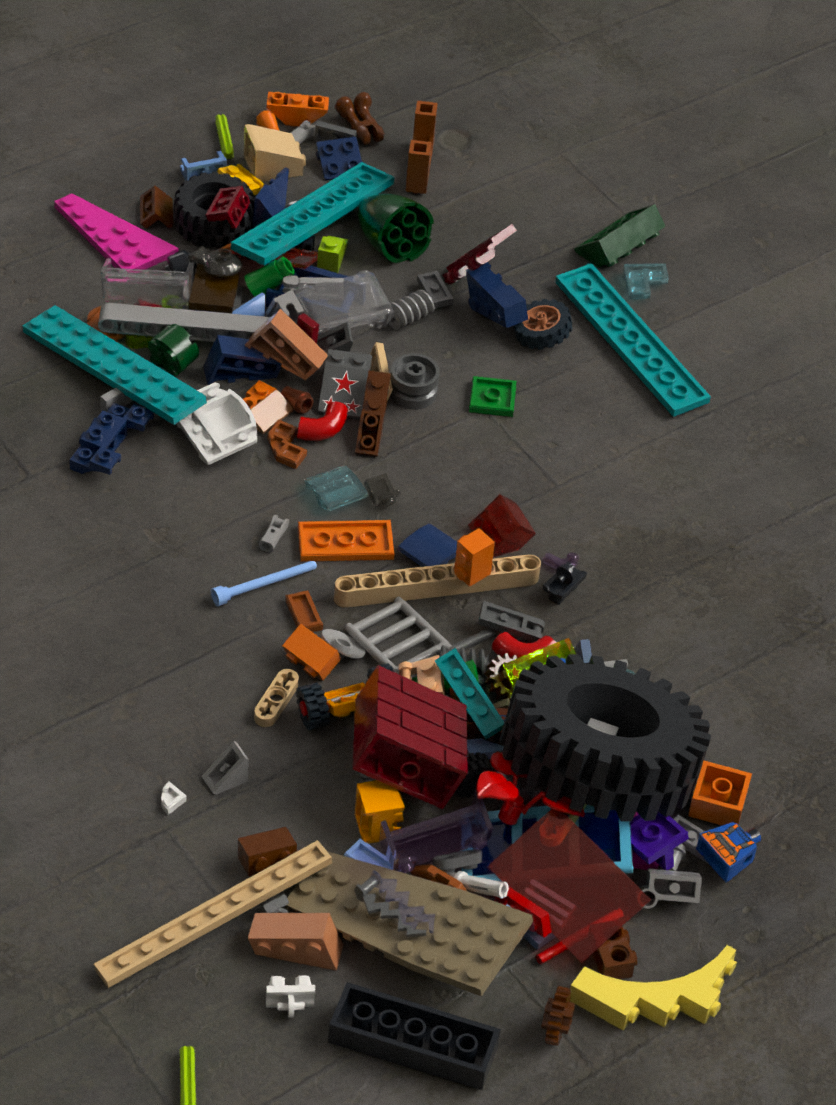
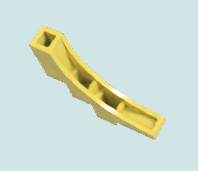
(659, 1001)

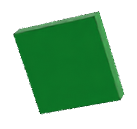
(492, 396)

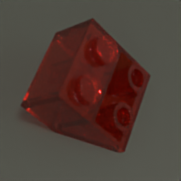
(504, 525)

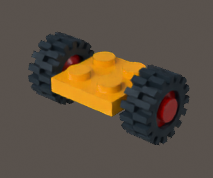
(316, 703)

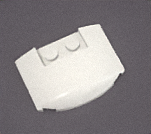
(220, 425)

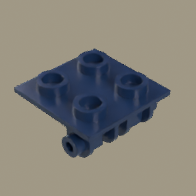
(338, 156)

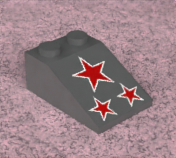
(345, 381)

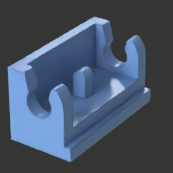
(196, 168)

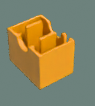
(374, 804)

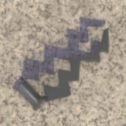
(403, 911)

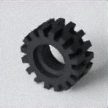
(476, 766)

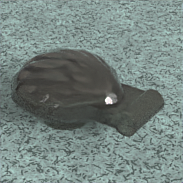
(217, 263)

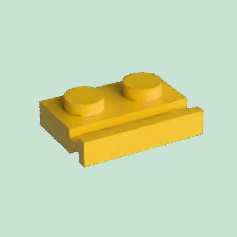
(244, 175)

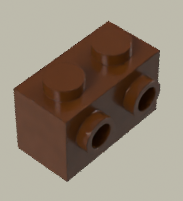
(265, 849)

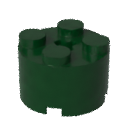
(173, 349)

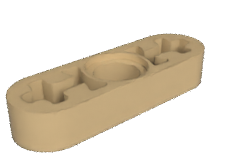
(276, 707)

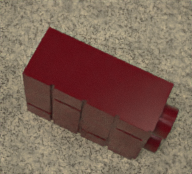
(410, 737)

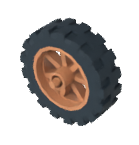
(541, 328)

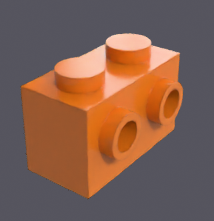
(474, 557)
(311, 652)

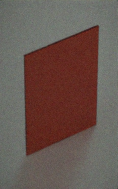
(571, 881)

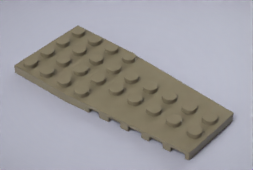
(469, 932)

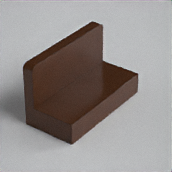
(156, 206)

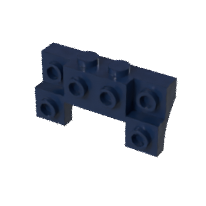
(105, 436)

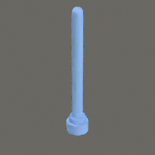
(221, 595)

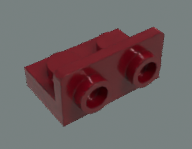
(230, 205)

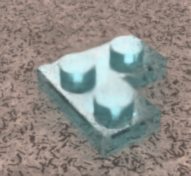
(641, 275)

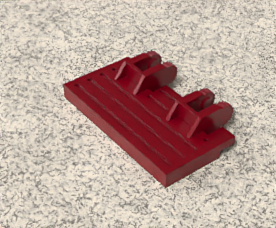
(477, 256)

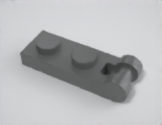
(510, 621)

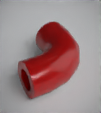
(326, 426)
(508, 644)

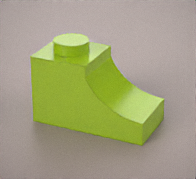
(331, 253)

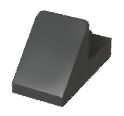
(336, 339)

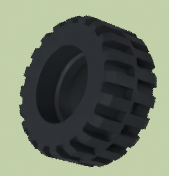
(194, 200)

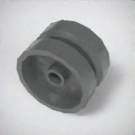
(414, 381)

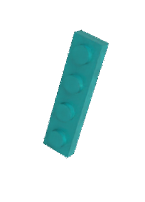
(470, 693)

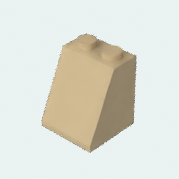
(271, 151)

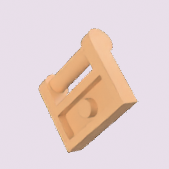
(427, 673)

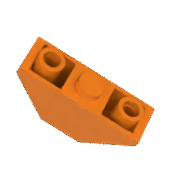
(296, 108)

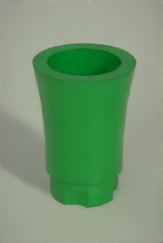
(269, 276)

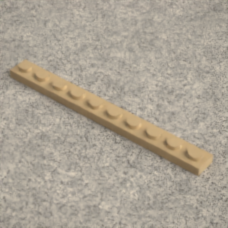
(212, 914)

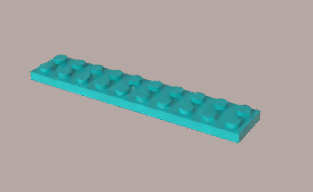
(311, 213)
(633, 340)
(115, 364)

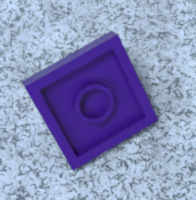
(656, 839)

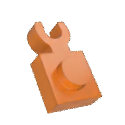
(257, 393)

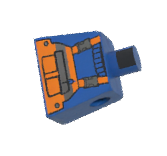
(728, 849)

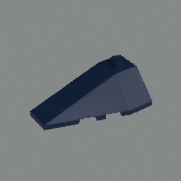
(271, 198)

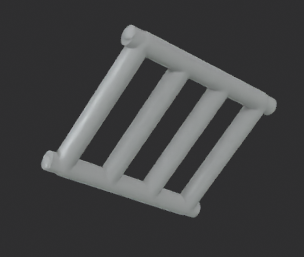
(413, 618)

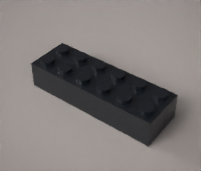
(414, 1035)

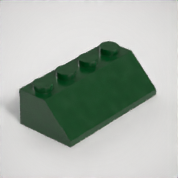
(621, 236)

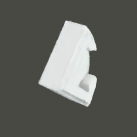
(171, 798)

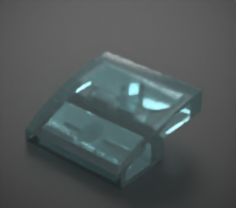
(336, 488)

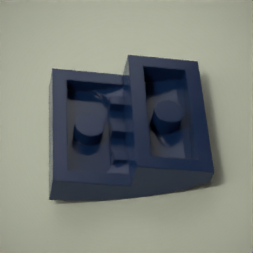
(429, 546)

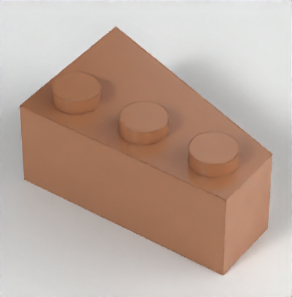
(287, 344)
(297, 938)

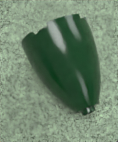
(397, 224)

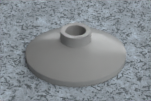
(343, 643)

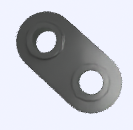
(466, 859)

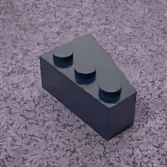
(495, 299)
(233, 361)

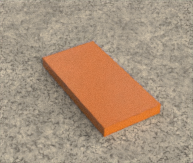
(345, 540)

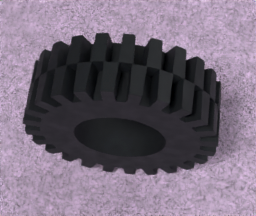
(640, 770)

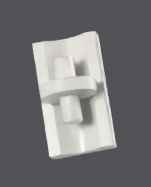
(290, 996)

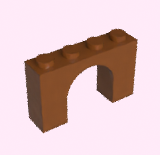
(421, 147)

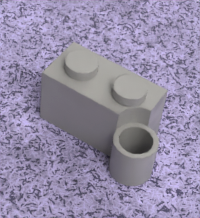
(672, 886)

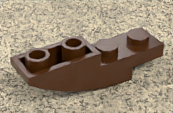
(373, 413)

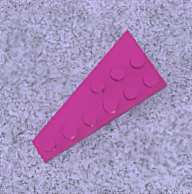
(114, 237)

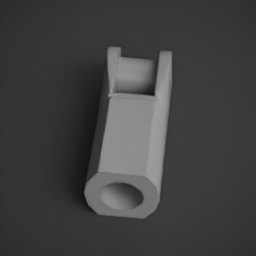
(304, 132)
(273, 534)

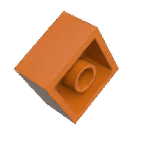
(719, 794)

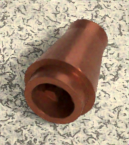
(299, 400)

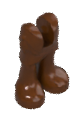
(361, 106)

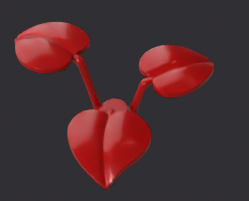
(496, 786)

